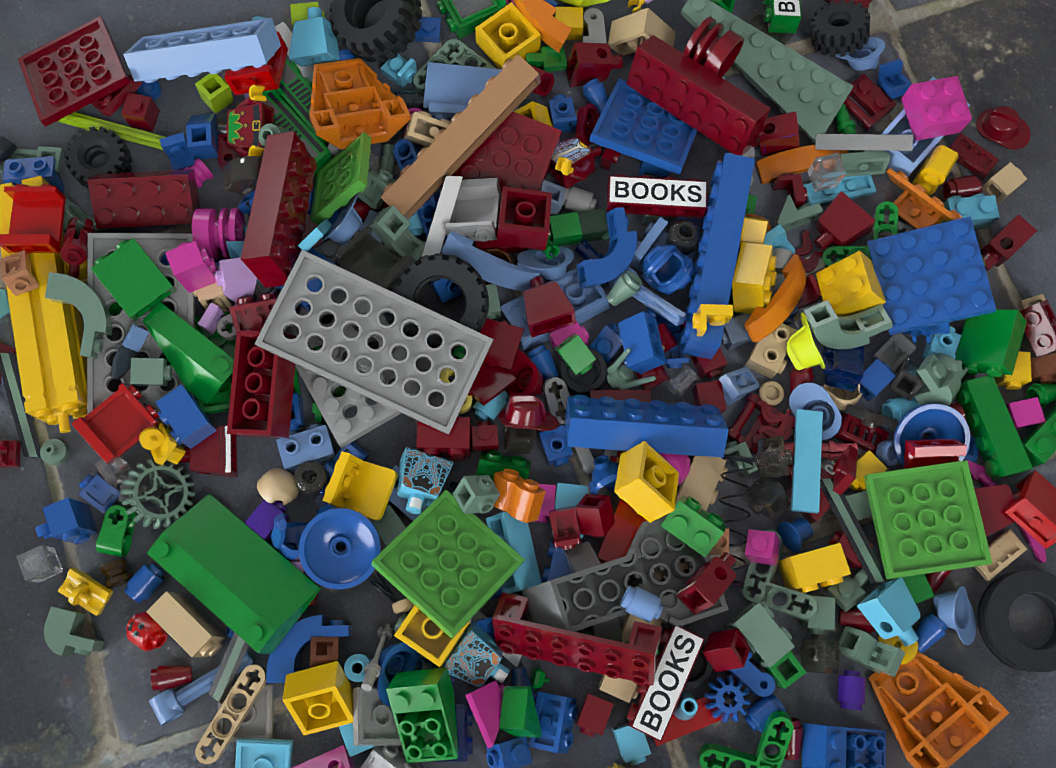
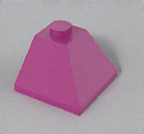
(486, 708)

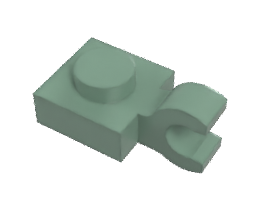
(850, 591)

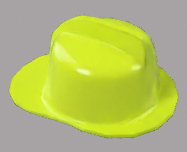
(802, 348)

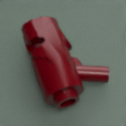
(75, 250)

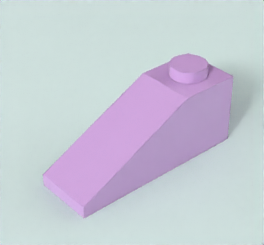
(235, 279)

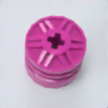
(213, 230)

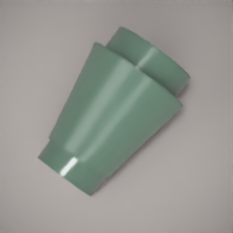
(624, 288)

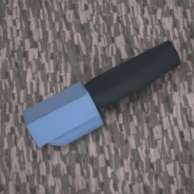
(131, 346)

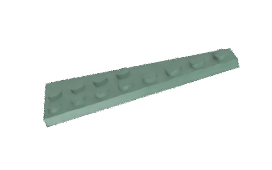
(778, 71)

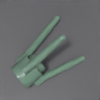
(620, 375)

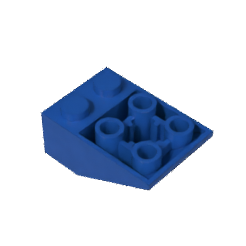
(842, 747)

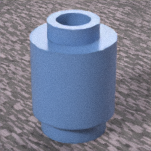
(641, 604)

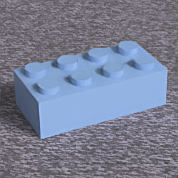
(908, 160)

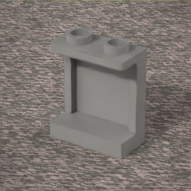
(476, 210)

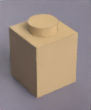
(1004, 182)

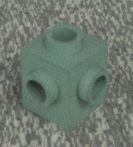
(476, 494)

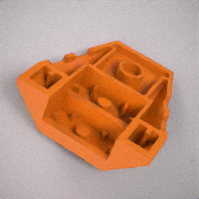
(353, 101)
(935, 711)

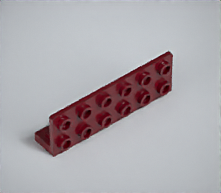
(573, 649)

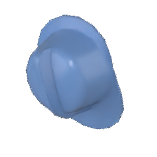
(867, 57)
(346, 224)
(550, 268)
(815, 398)
(957, 613)

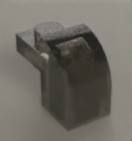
(242, 174)

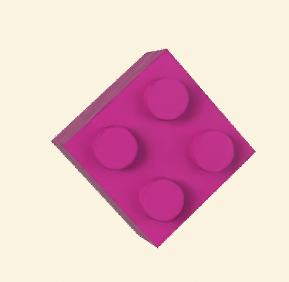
(936, 108)

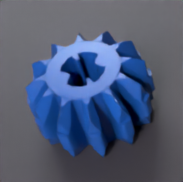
(736, 697)

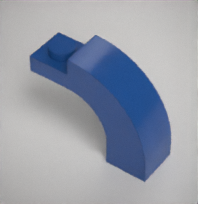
(618, 257)
(287, 654)

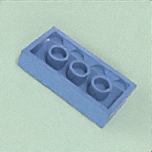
(455, 83)
(586, 304)

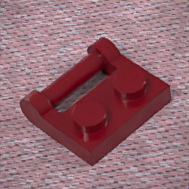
(871, 99)
(752, 436)

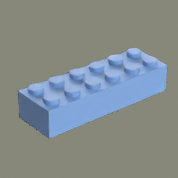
(203, 50)

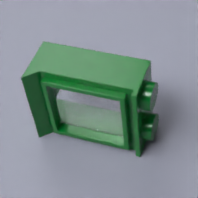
(466, 15)

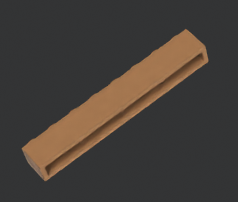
(462, 136)

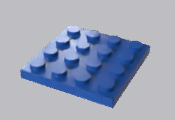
(643, 130)
(932, 275)

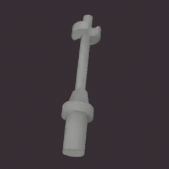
(373, 669)

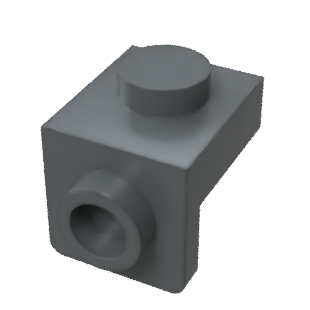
(895, 350)

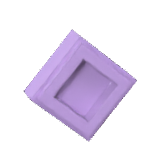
(210, 318)

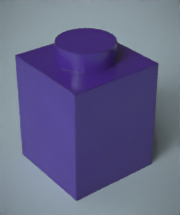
(263, 518)

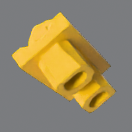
(161, 444)
(85, 591)

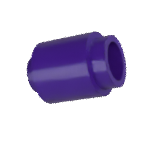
(851, 690)

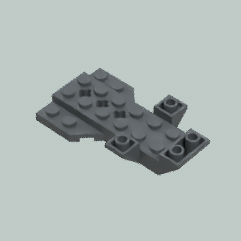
(595, 590)

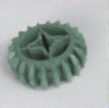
(154, 482)

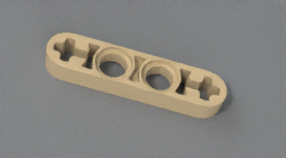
(228, 711)

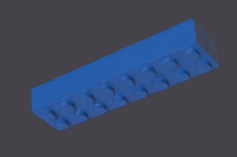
(718, 250)

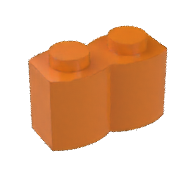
(518, 496)

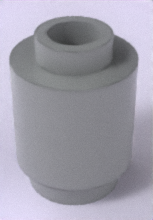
(579, 200)

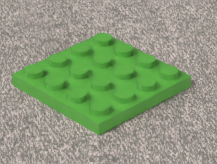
(927, 519)
(448, 564)

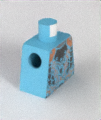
(421, 478)
(476, 658)

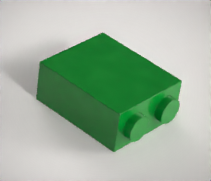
(133, 278)
(991, 342)

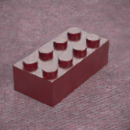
(143, 198)
(260, 390)

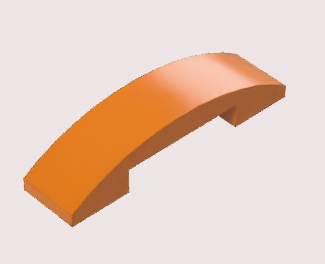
(790, 161)
(767, 319)

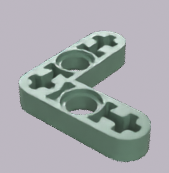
(464, 55)
(769, 590)

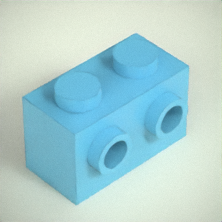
(980, 207)

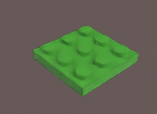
(341, 179)

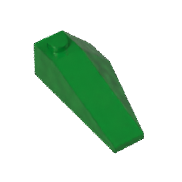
(194, 358)

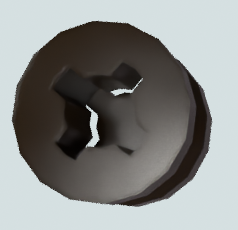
(116, 573)

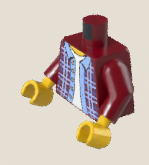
(573, 161)

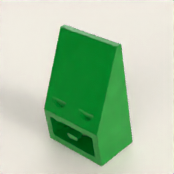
(425, 714)

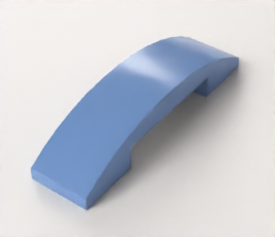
(488, 266)

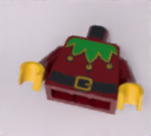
(245, 123)

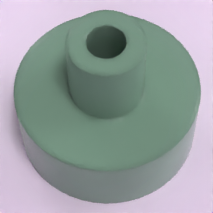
(55, 452)

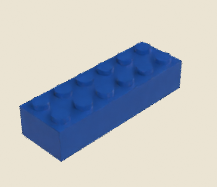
(663, 426)

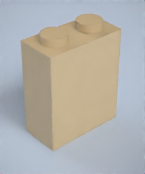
(186, 625)

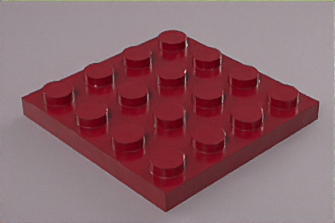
(73, 71)
(514, 154)

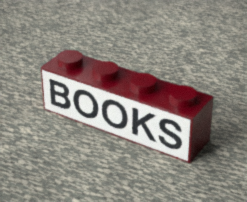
(657, 196)
(671, 674)

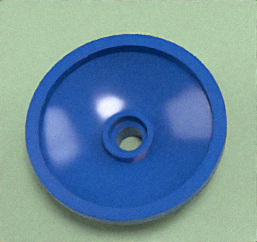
(935, 419)
(333, 566)

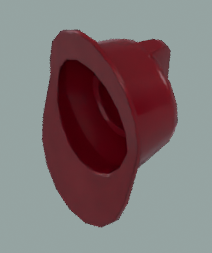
(1003, 127)
(527, 375)
(529, 413)

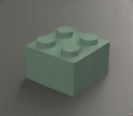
(763, 635)

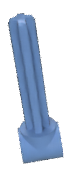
(655, 302)
(172, 703)

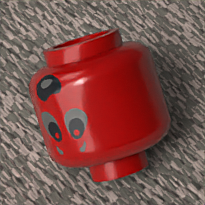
(145, 632)

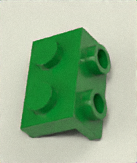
(494, 461)
(694, 525)

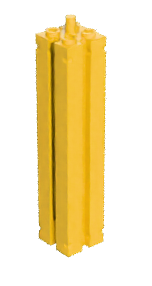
(46, 338)

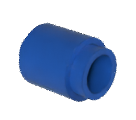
(144, 582)
(760, 711)

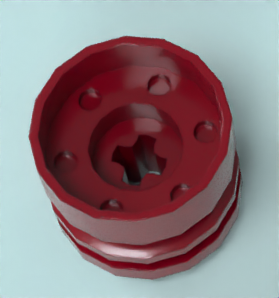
(712, 49)

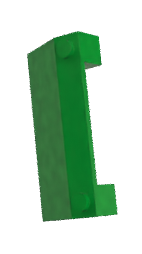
(235, 573)

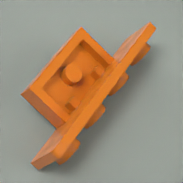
(916, 207)

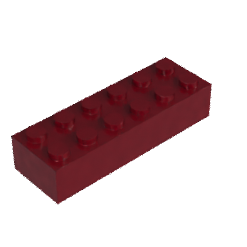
(697, 96)
(279, 209)

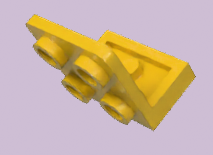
(360, 486)

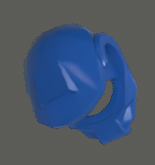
(667, 269)

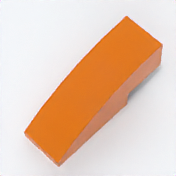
(540, 15)

